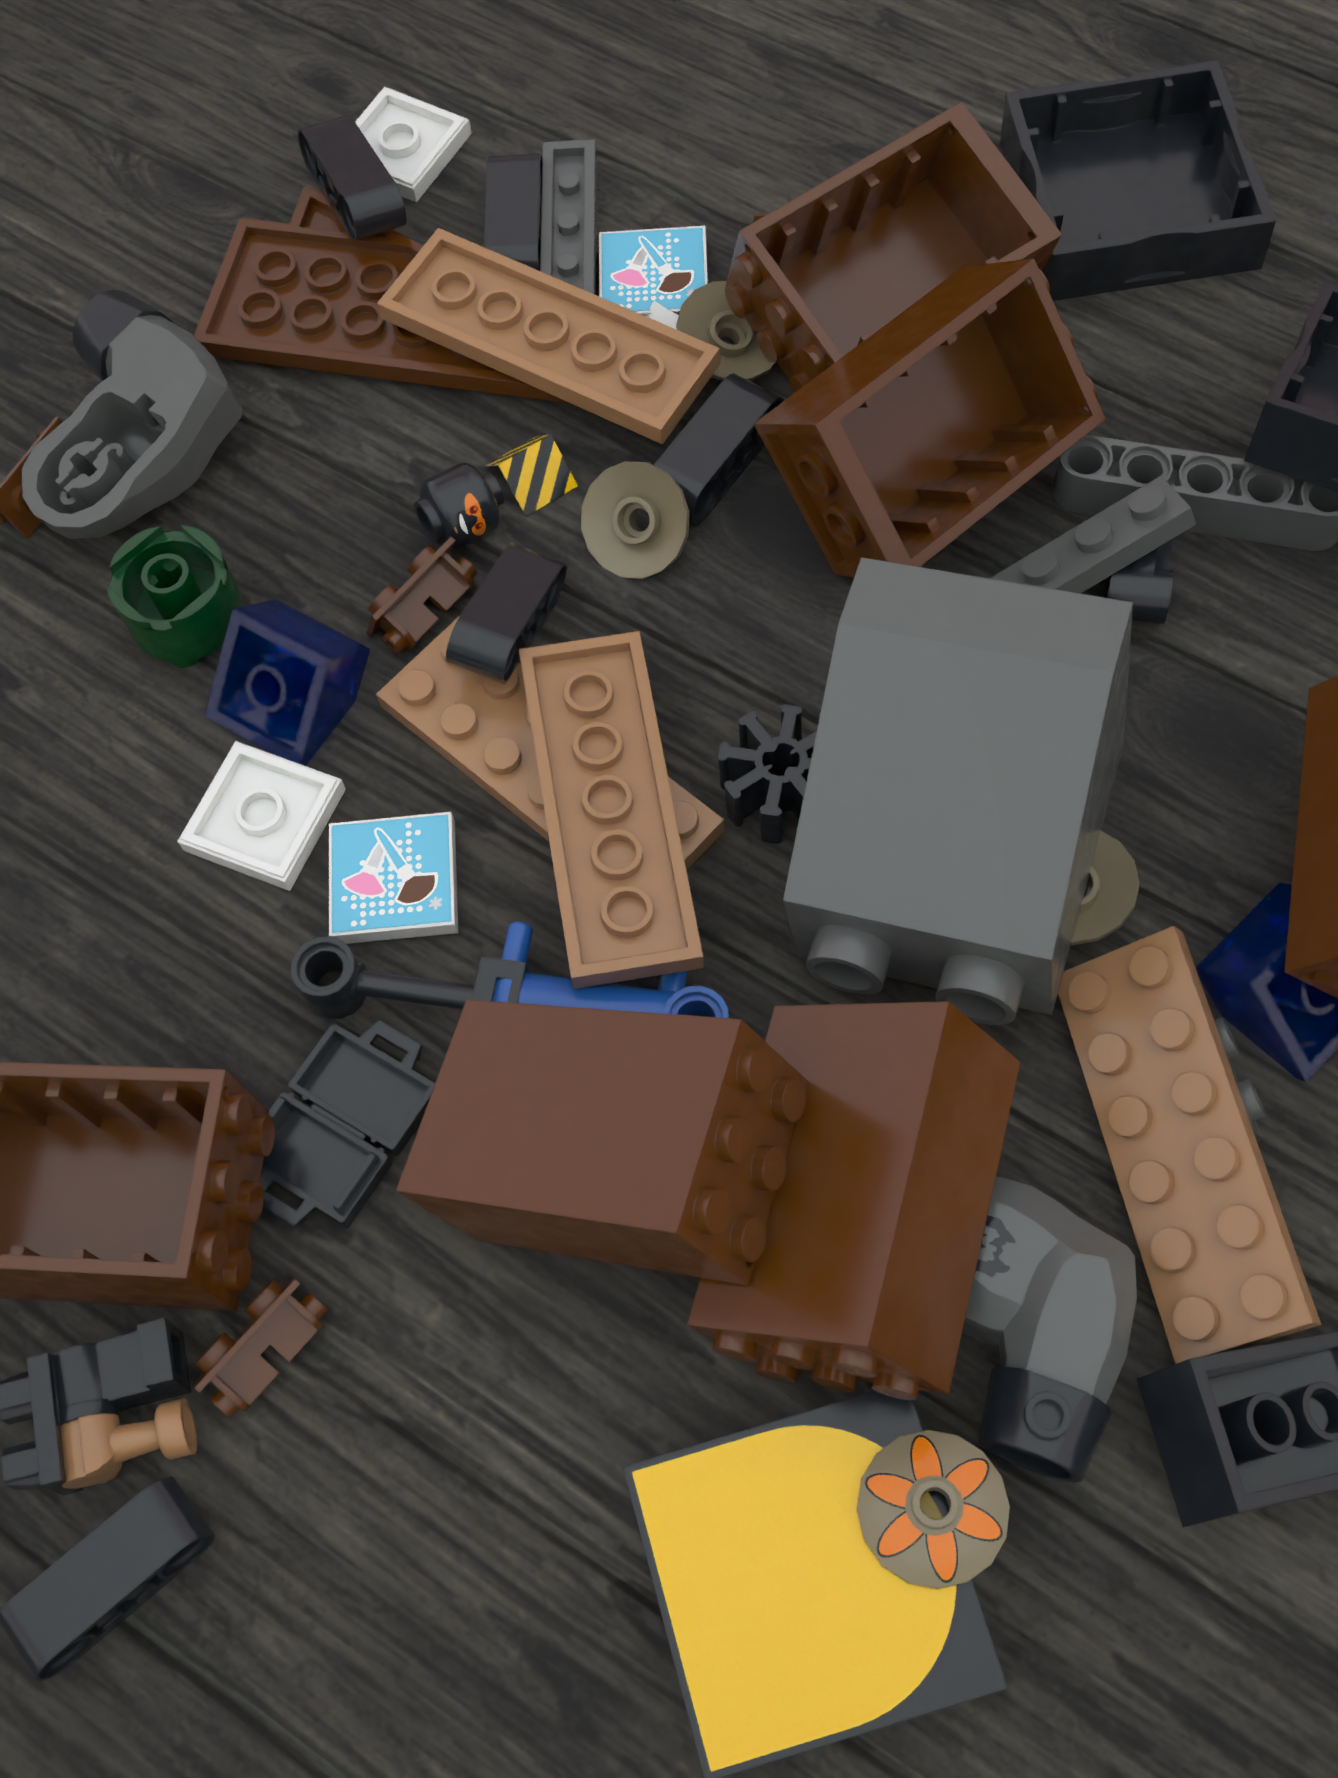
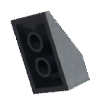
(1247, 1426)

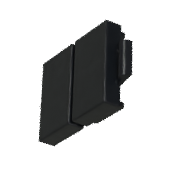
(353, 1097)

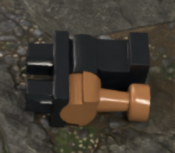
(78, 1403)

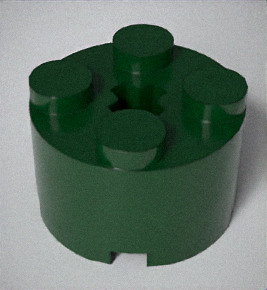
(174, 593)

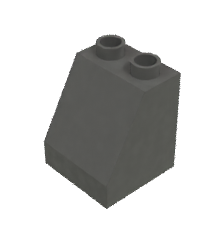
(958, 786)

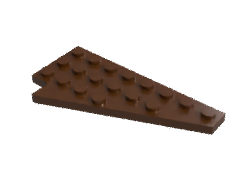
(310, 302)

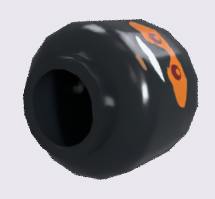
(459, 505)

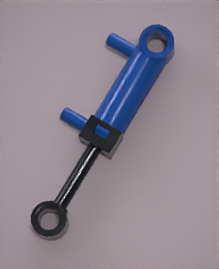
(496, 981)

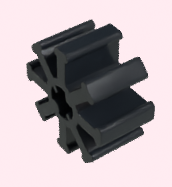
(752, 771)

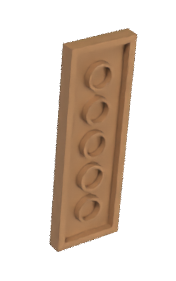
(550, 335)
(489, 738)
(609, 811)
(1184, 1150)

